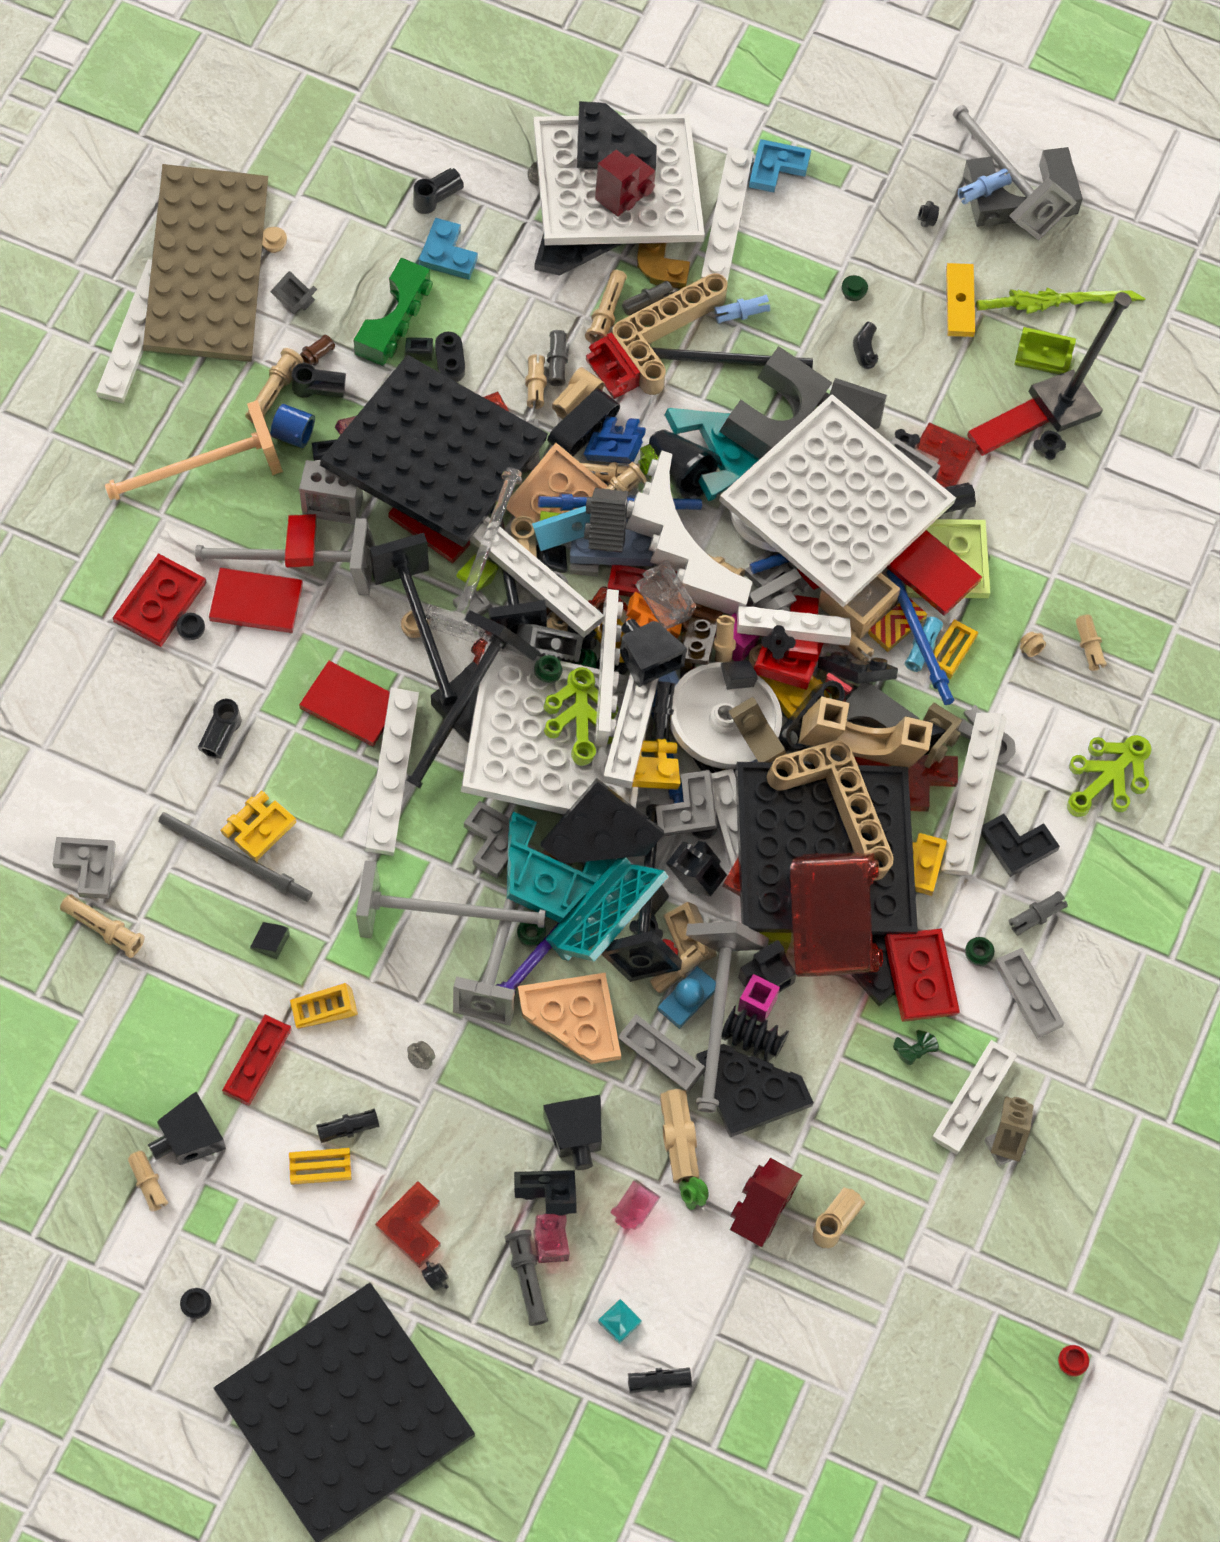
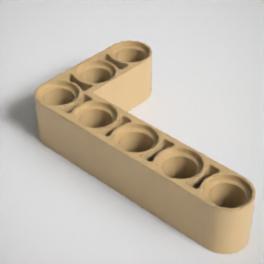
(662, 324)
(844, 797)

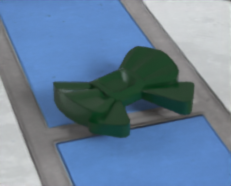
(908, 1054)

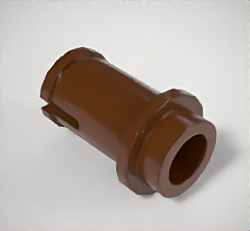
(317, 350)

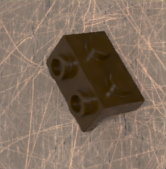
(699, 643)

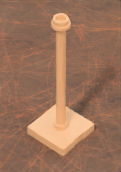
(259, 439)

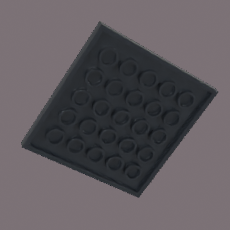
(433, 450)
(805, 820)
(344, 1413)

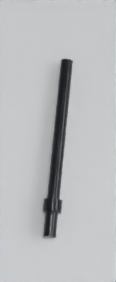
(718, 357)

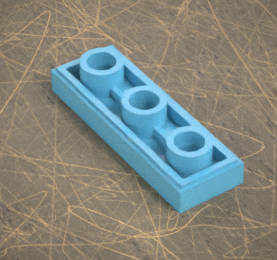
(561, 528)

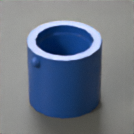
(292, 426)

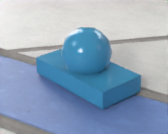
(687, 997)

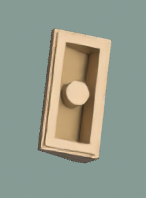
(677, 924)

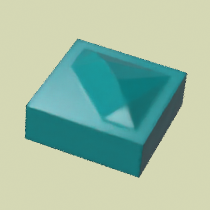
(619, 1321)

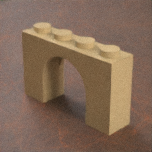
(894, 746)

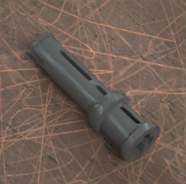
(524, 1261)

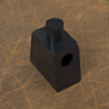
(650, 651)
(575, 1128)
(187, 1132)

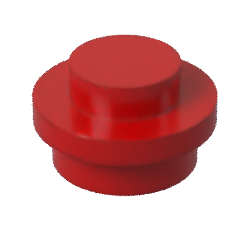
(1073, 1360)

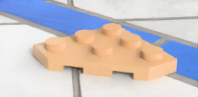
(553, 476)
(574, 1014)

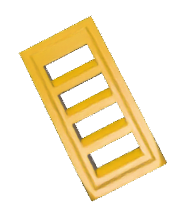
(338, 1013)

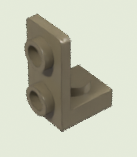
(950, 723)
(757, 731)
(1013, 1128)

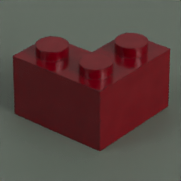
(623, 182)
(765, 1199)

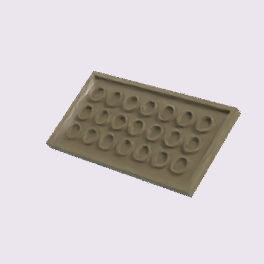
(206, 263)

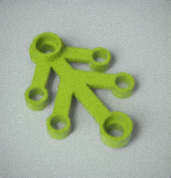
(580, 710)
(1110, 771)

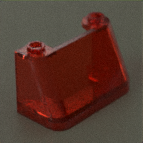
(833, 914)

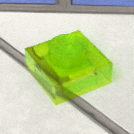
(646, 456)

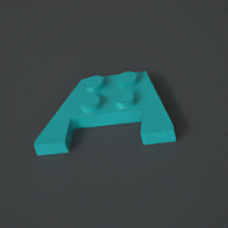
(734, 457)
(542, 881)

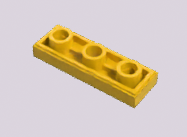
(960, 300)

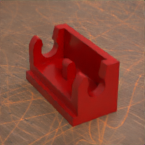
(613, 366)

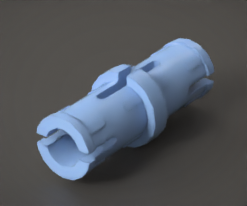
(984, 186)
(742, 309)

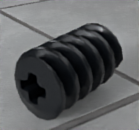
(753, 1034)

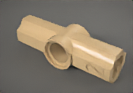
(679, 1135)

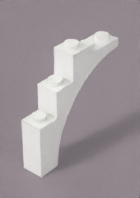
(656, 517)

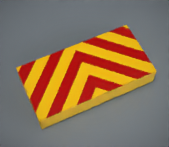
(894, 626)

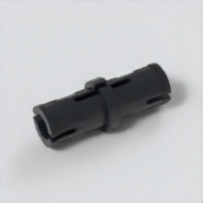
(662, 710)
(347, 1125)
(659, 1380)

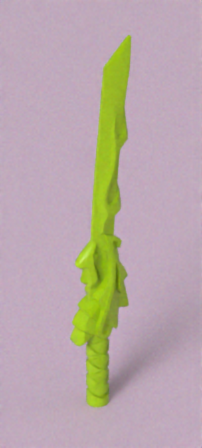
(1044, 299)

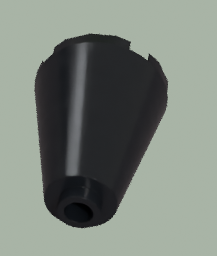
(687, 461)

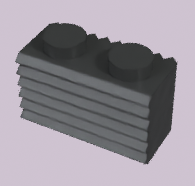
(607, 519)
(554, 642)

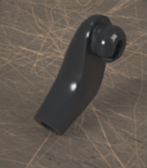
(863, 346)

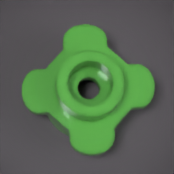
(694, 1192)

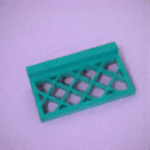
(592, 912)

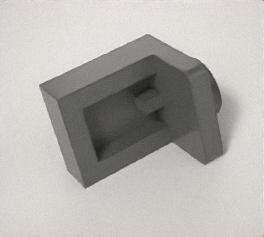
(293, 293)

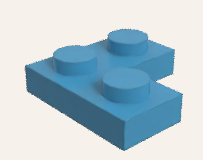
(777, 158)
(442, 255)

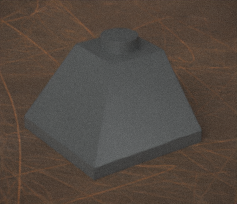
(862, 401)

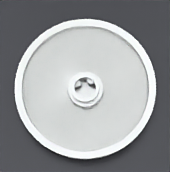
(703, 720)

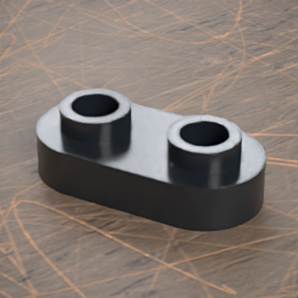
(450, 355)

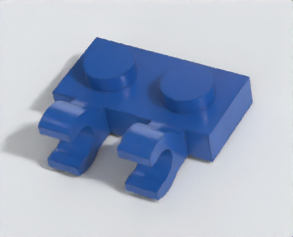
(614, 446)

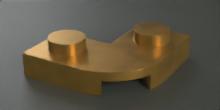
(660, 269)

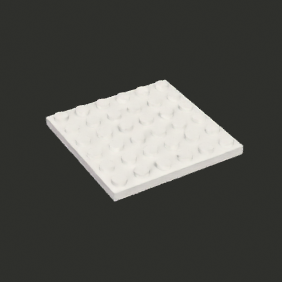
(568, 192)
(837, 500)
(507, 742)

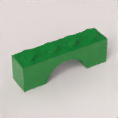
(379, 337)

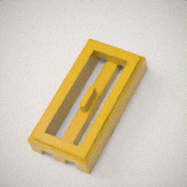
(964, 630)
(317, 1155)

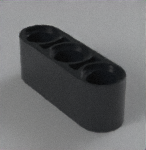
(582, 421)
(795, 721)

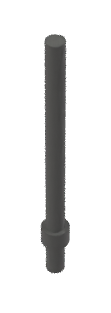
(282, 882)

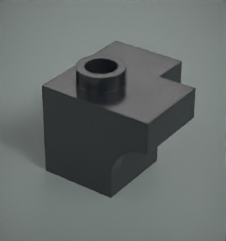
(697, 868)
(770, 965)

